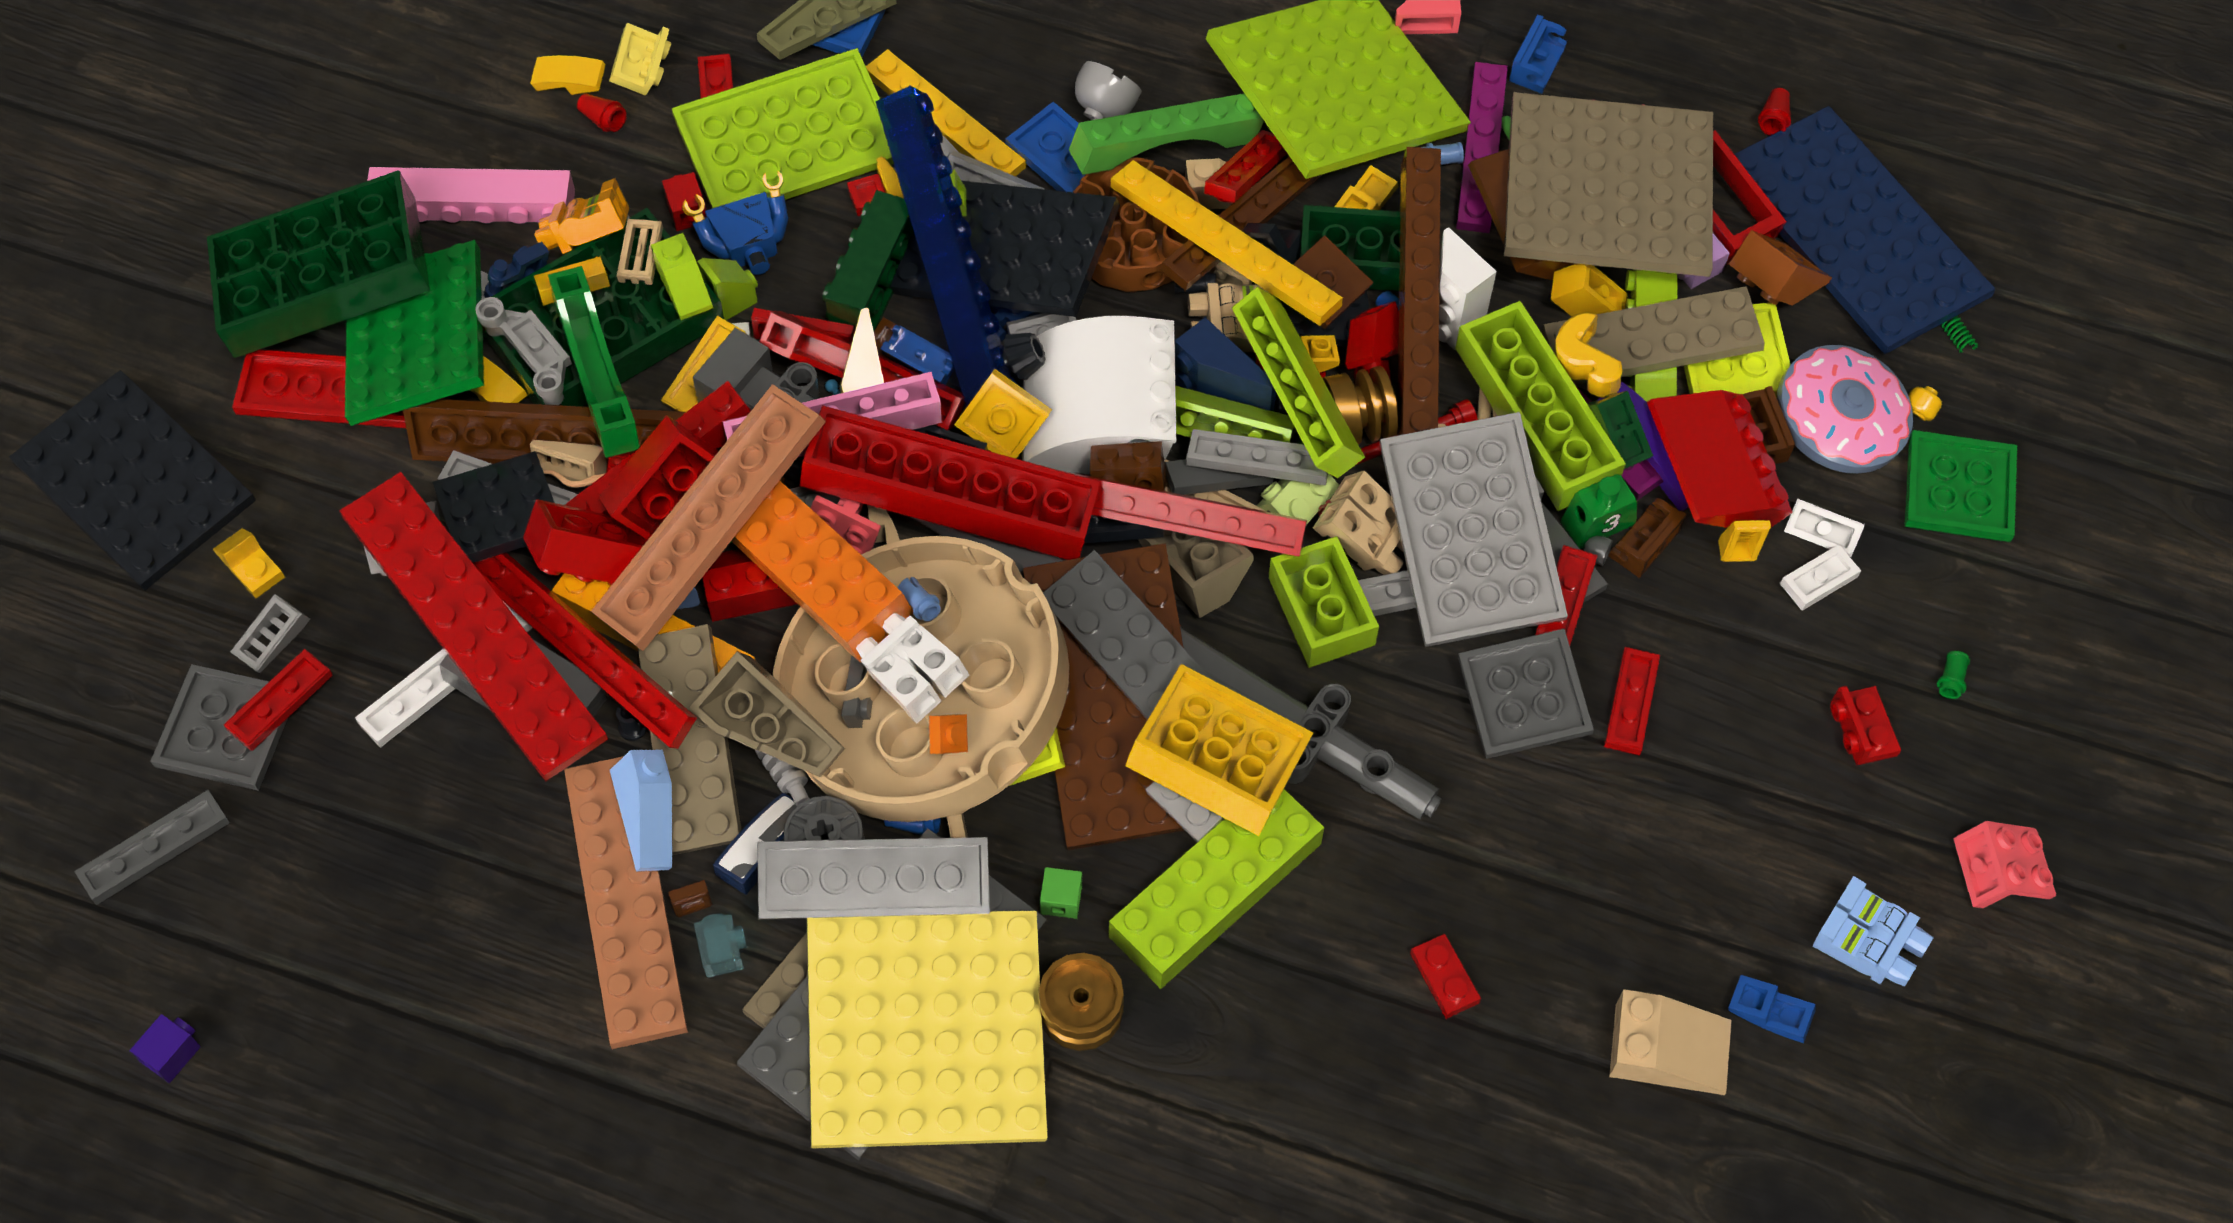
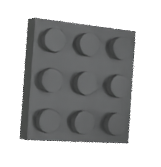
(1525, 693)
(195, 733)

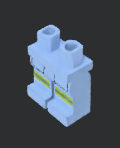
(1870, 935)

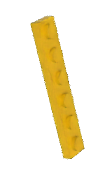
(954, 123)

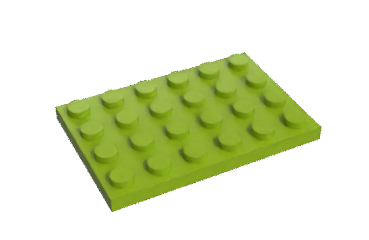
(805, 122)

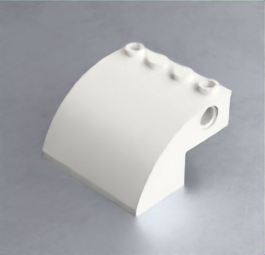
(1105, 386)

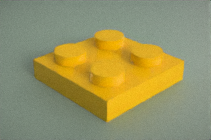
(1003, 416)

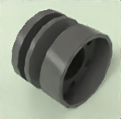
(823, 816)

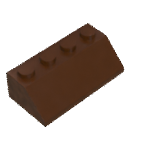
(1491, 179)

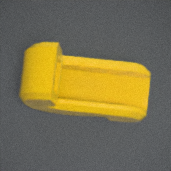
(1585, 361)

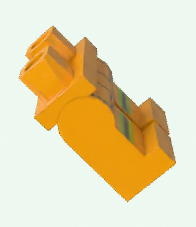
(584, 219)

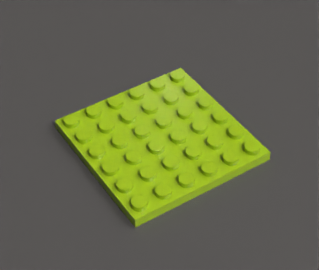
(1337, 83)

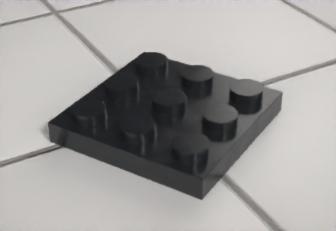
(492, 505)

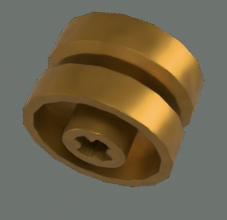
(1081, 1001)

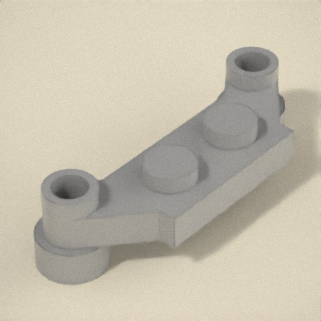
(532, 343)

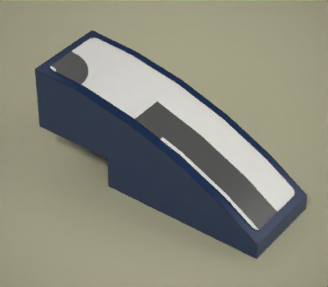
(739, 860)

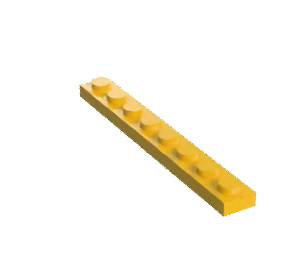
(1227, 243)

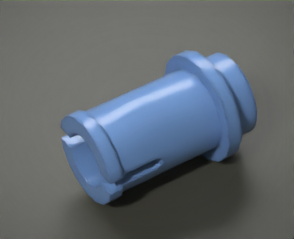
(1449, 152)
(924, 605)

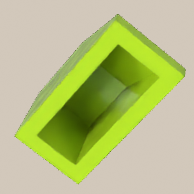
(681, 276)
(730, 284)

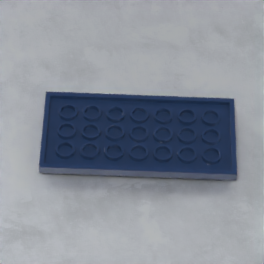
(1863, 230)

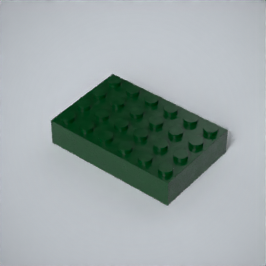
(316, 264)
(634, 318)

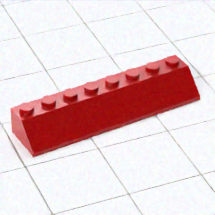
(949, 483)

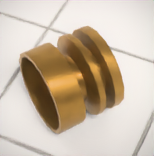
(1366, 405)

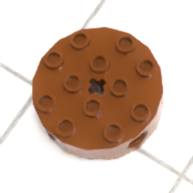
(1137, 238)

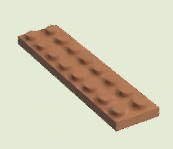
(708, 517)
(624, 916)

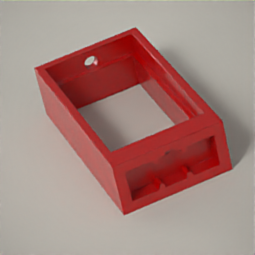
(1750, 194)

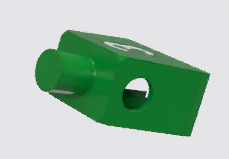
(1604, 507)

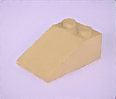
(1669, 1043)

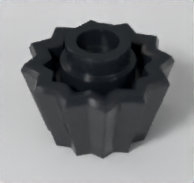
(1023, 354)

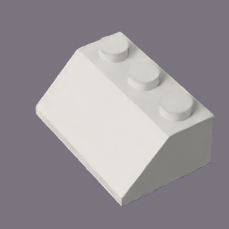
(1463, 286)

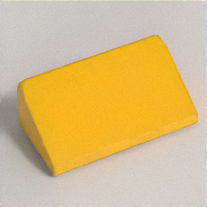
(593, 270)

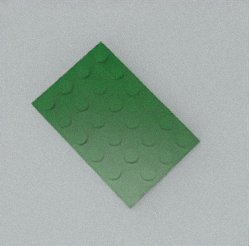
(419, 344)

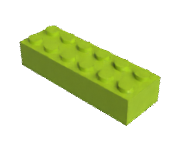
(1525, 376)
(1212, 889)

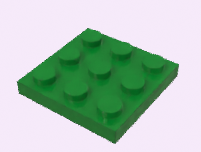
(1961, 486)

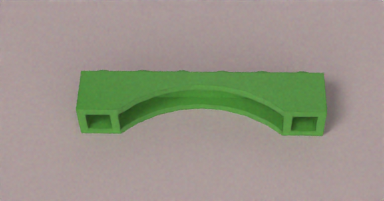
(1112, 140)

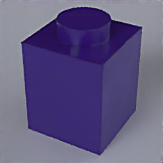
(166, 1047)

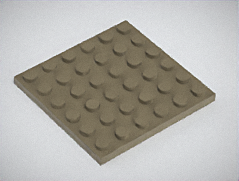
(1610, 184)

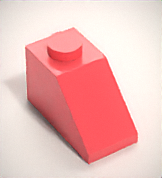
(1429, 16)

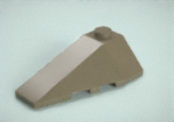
(1203, 569)
(760, 713)

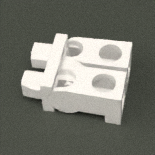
(900, 655)

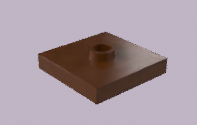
(1336, 271)

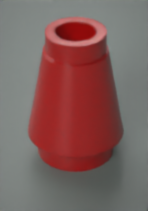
(1776, 112)
(605, 113)

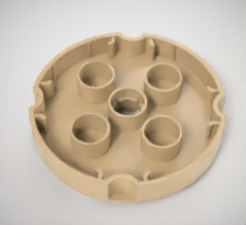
(1011, 697)

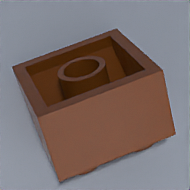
(1777, 270)

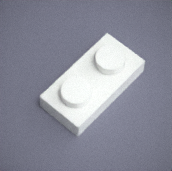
(1820, 577)

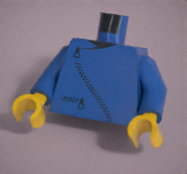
(743, 228)

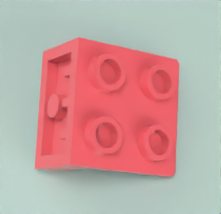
(2003, 862)

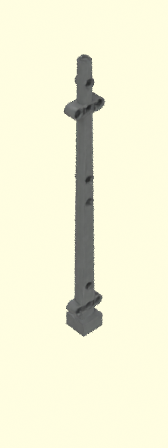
(749, 370)

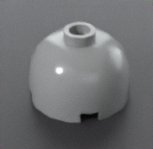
(1103, 92)

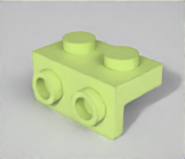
(1297, 498)

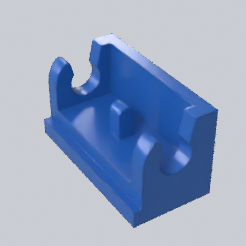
(1538, 55)
(918, 354)

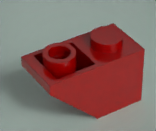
(1373, 336)

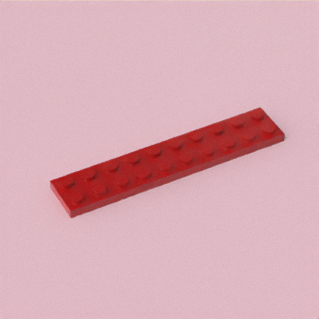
(474, 626)

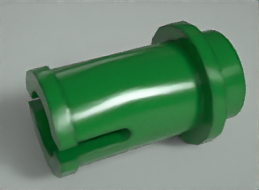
(1952, 682)

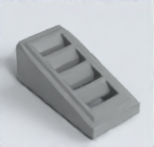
(260, 626)

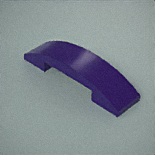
(1660, 459)

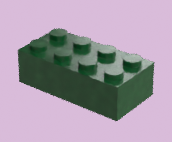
(1363, 235)
(870, 262)

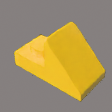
(249, 562)

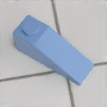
(646, 807)

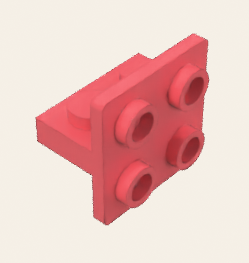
(847, 522)

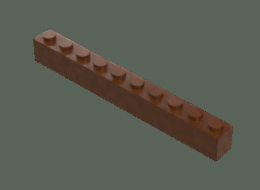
(1419, 290)

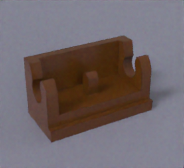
(1772, 424)
(1648, 537)

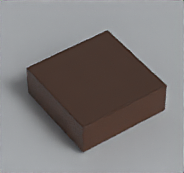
(690, 898)

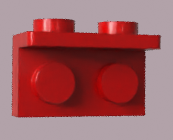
(1864, 724)

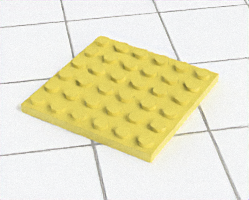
(925, 1030)

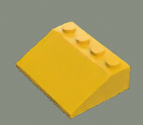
(1219, 749)

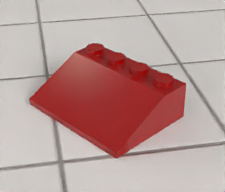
(1720, 458)

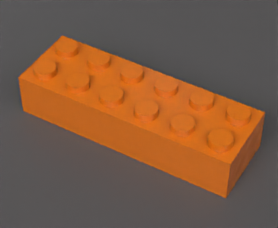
(820, 570)

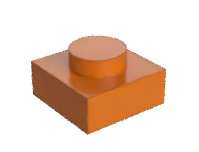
(948, 733)

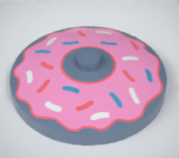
(1845, 409)

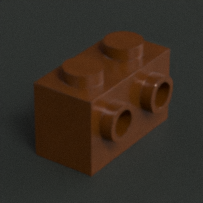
(1130, 463)

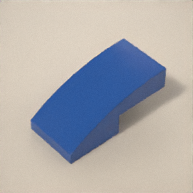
(1772, 1010)

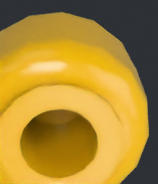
(1925, 402)

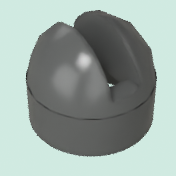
(1600, 546)

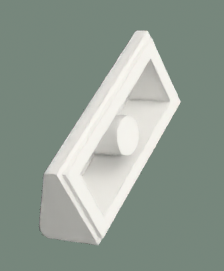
(1823, 527)

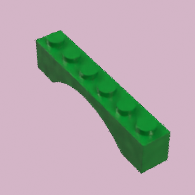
(593, 362)

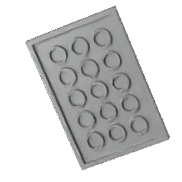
(1473, 529)

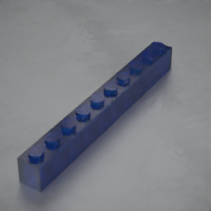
(943, 238)

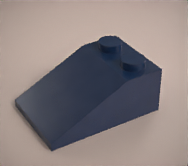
(1217, 367)

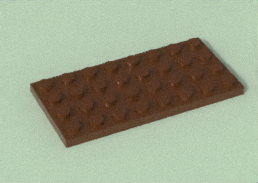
(1099, 724)

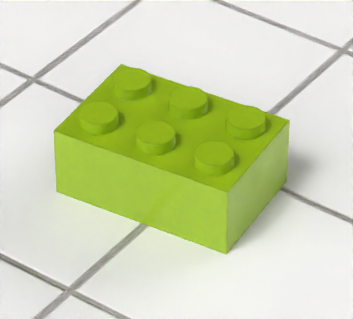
(1323, 602)

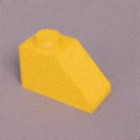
(1586, 289)

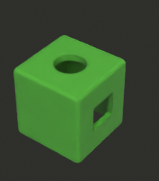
(1061, 892)

